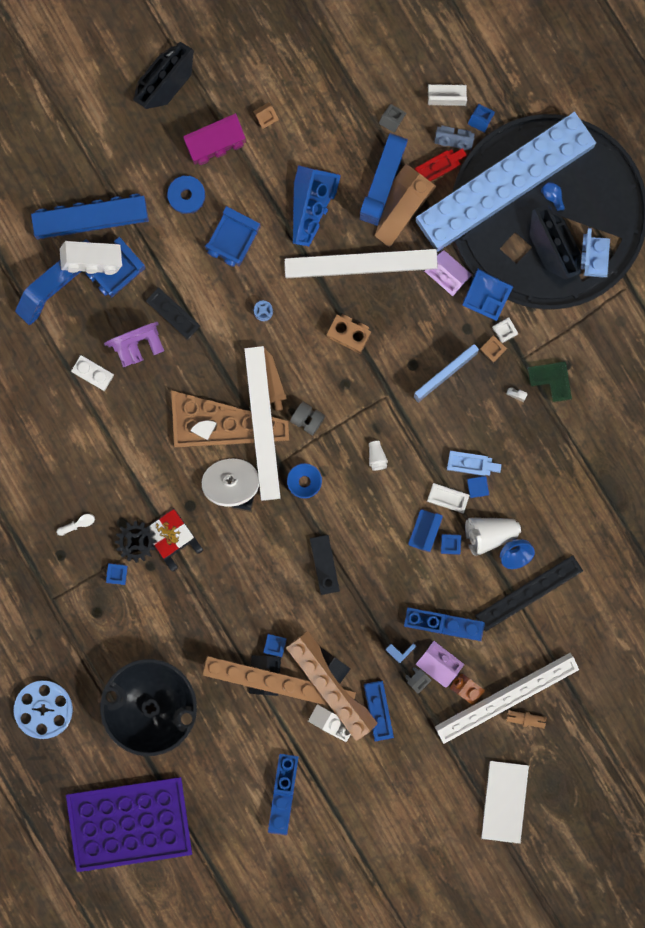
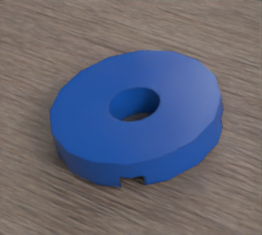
(186, 183)

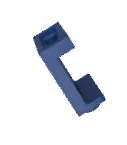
(232, 237)
(130, 269)

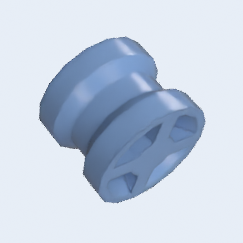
(263, 307)

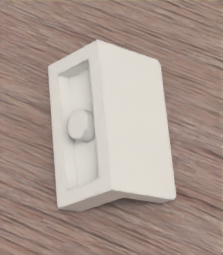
(447, 95)

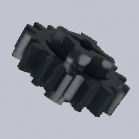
(130, 548)

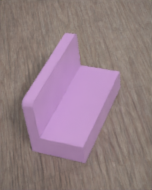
(449, 273)
(440, 664)

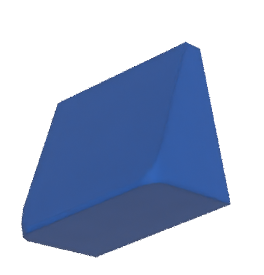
(481, 118)

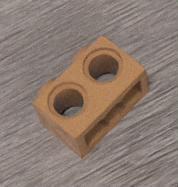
(346, 338)

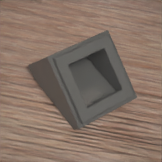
(392, 118)

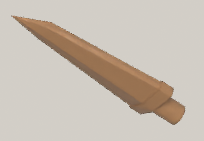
(275, 388)

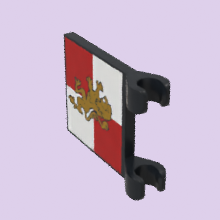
(172, 537)

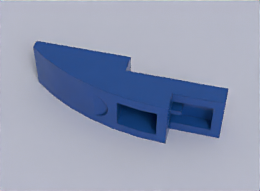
(444, 624)
(283, 794)

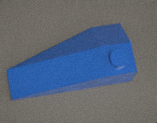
(311, 196)

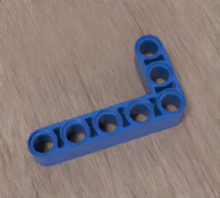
(383, 179)
(41, 290)

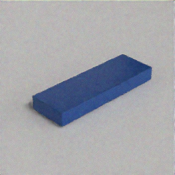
(379, 710)

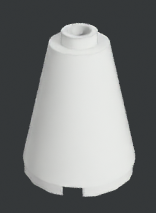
(490, 533)

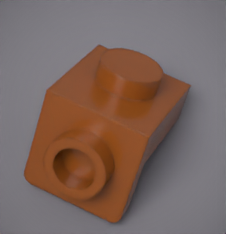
(467, 689)

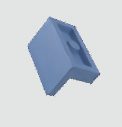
(397, 655)

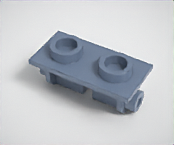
(446, 137)

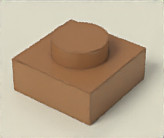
(265, 115)
(493, 349)

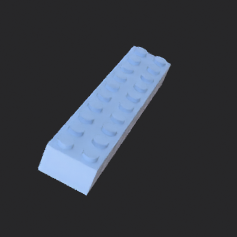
(505, 181)

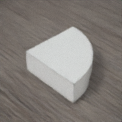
(519, 395)
(204, 429)

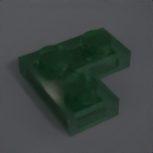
(554, 375)

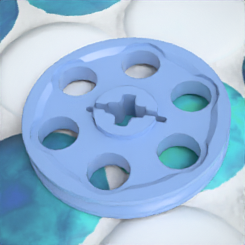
(36, 716)

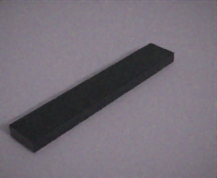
(529, 593)

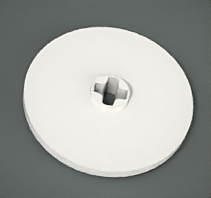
(243, 485)

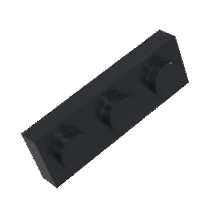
(173, 313)

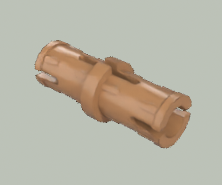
(526, 719)

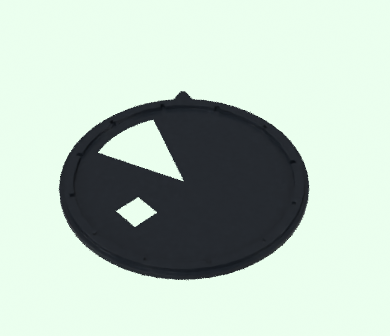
(597, 191)

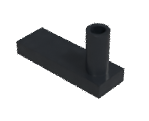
(324, 565)

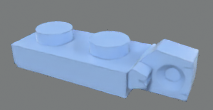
(472, 464)

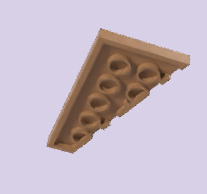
(232, 425)

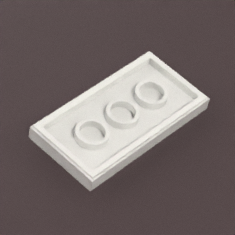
(505, 802)

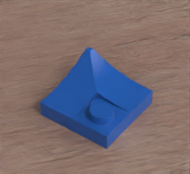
(487, 294)

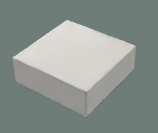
(505, 330)

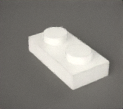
(92, 373)

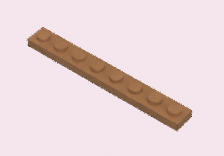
(264, 680)

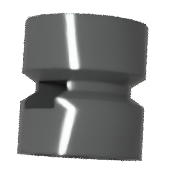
(302, 414)

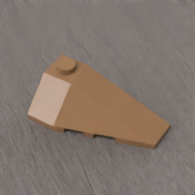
(404, 200)

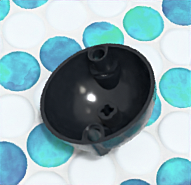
(140, 686)

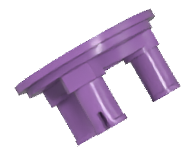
(127, 343)

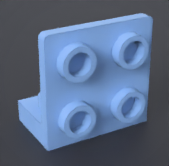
(596, 257)

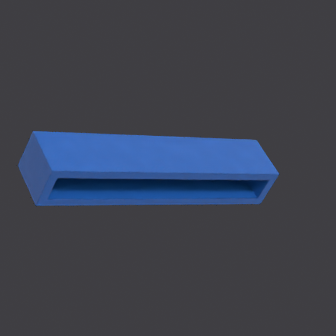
(89, 217)

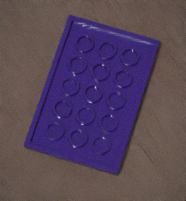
(129, 824)

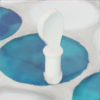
(84, 521)

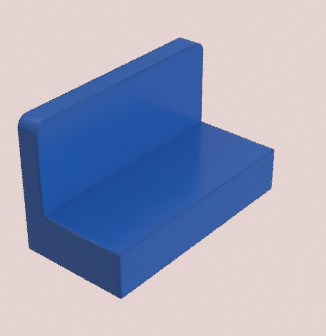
(425, 530)

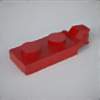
(440, 164)

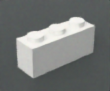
(90, 257)

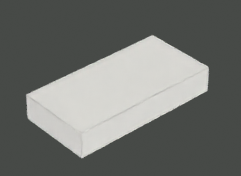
(448, 498)

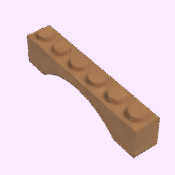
(350, 712)

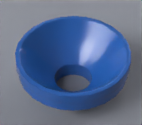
(300, 471)
(517, 557)

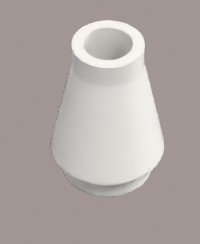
(377, 458)

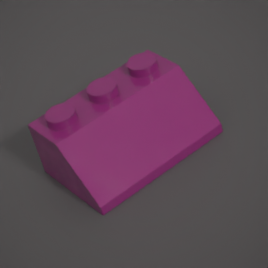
(215, 139)

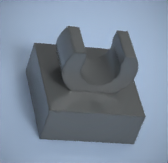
(418, 681)

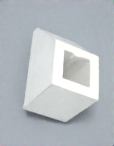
(329, 722)

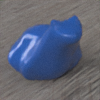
(553, 193)

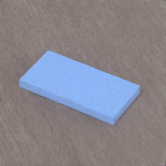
(446, 373)

